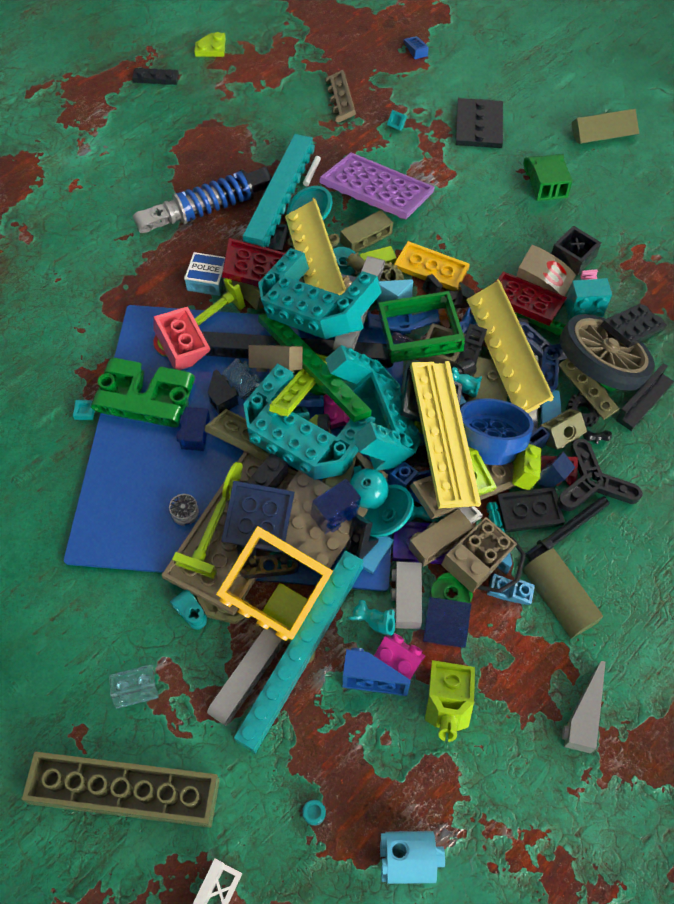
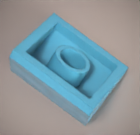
(394, 290)

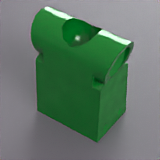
(548, 176)

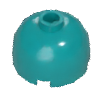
(371, 487)

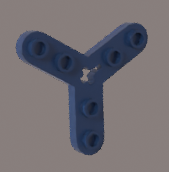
(541, 347)

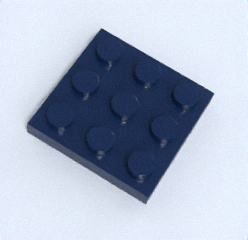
(253, 507)

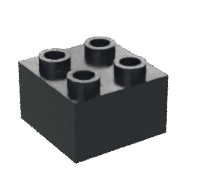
(576, 249)

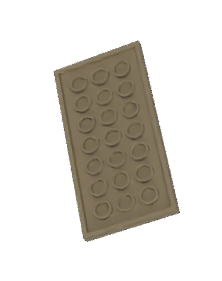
(219, 554)

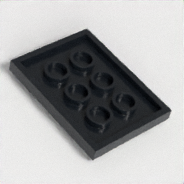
(479, 123)

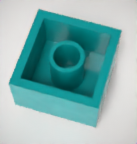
(588, 297)

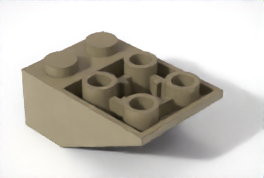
(478, 554)

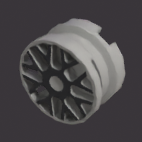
(184, 510)

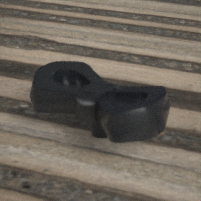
(604, 435)

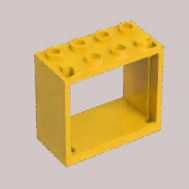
(248, 610)

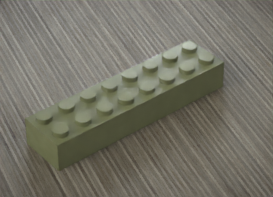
(122, 789)

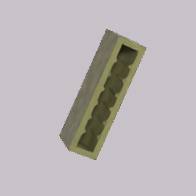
(605, 126)
(562, 593)

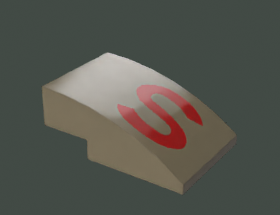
(546, 271)

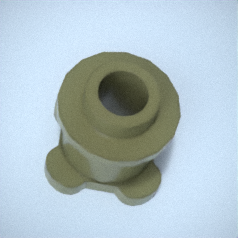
(355, 262)

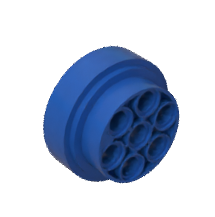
(496, 429)

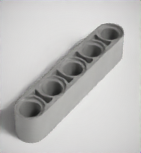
(245, 676)

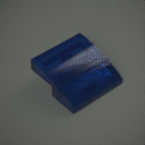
(447, 622)

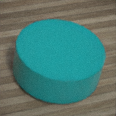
(314, 812)

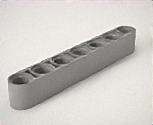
(373, 266)

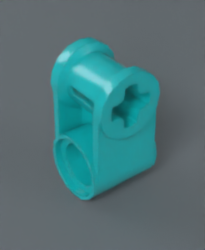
(188, 607)

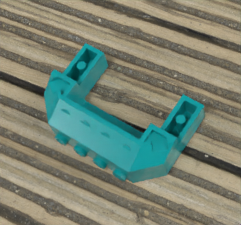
(311, 307)
(392, 436)
(295, 438)

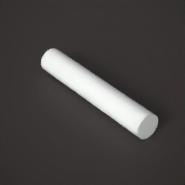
(314, 165)

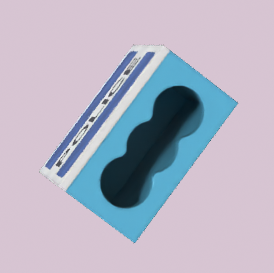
(205, 274)

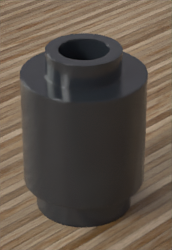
(466, 366)

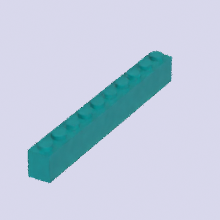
(279, 191)
(298, 653)

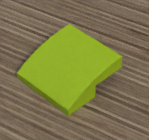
(285, 605)

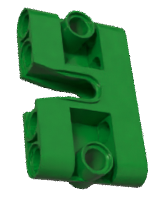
(154, 406)

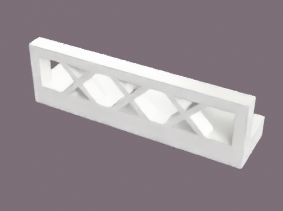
(212, 879)

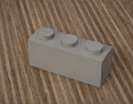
(407, 595)

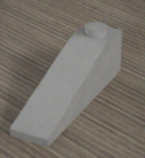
(583, 725)

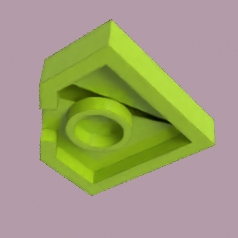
(211, 45)

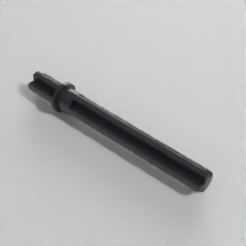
(565, 530)

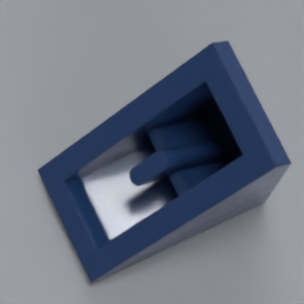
(555, 471)

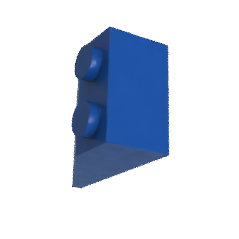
(369, 673)

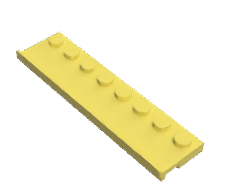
(312, 238)
(510, 348)
(444, 435)

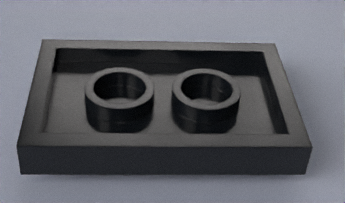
(530, 509)

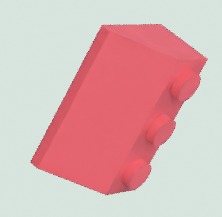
(180, 338)

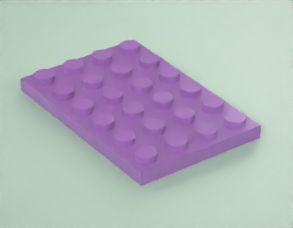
(377, 185)

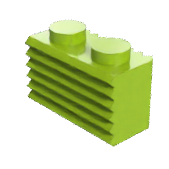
(527, 467)

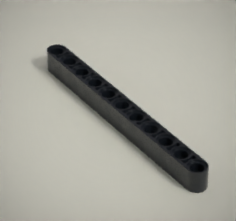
(237, 346)

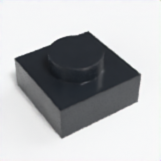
(432, 285)

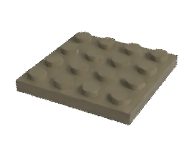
(305, 533)

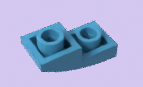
(550, 408)
(519, 593)

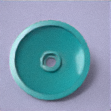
(305, 196)
(392, 513)

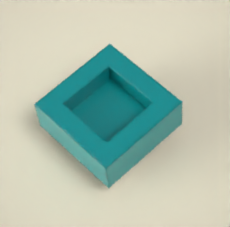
(397, 120)
(83, 410)

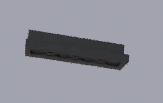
(645, 398)

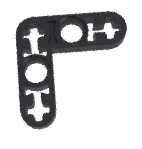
(253, 559)

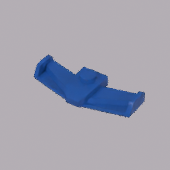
(405, 323)

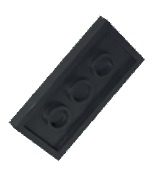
(633, 325)

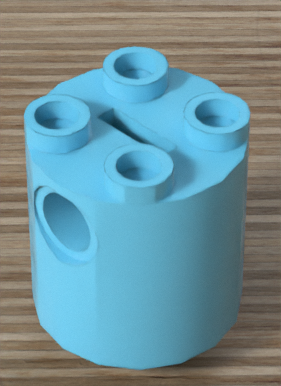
(417, 858)

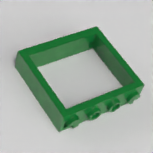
(426, 347)

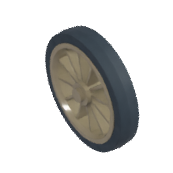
(603, 356)

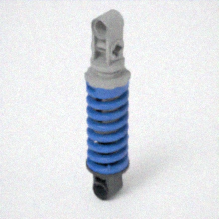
(190, 202)

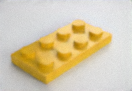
(423, 261)

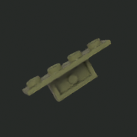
(590, 389)

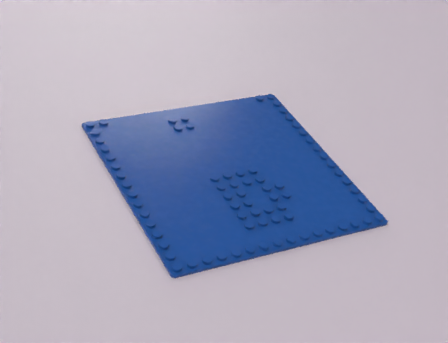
(141, 466)

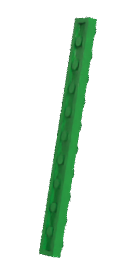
(319, 370)

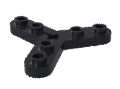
(606, 484)

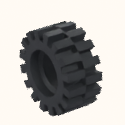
(579, 400)

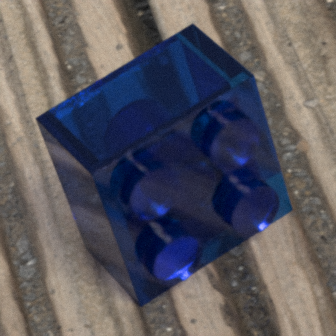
(335, 506)

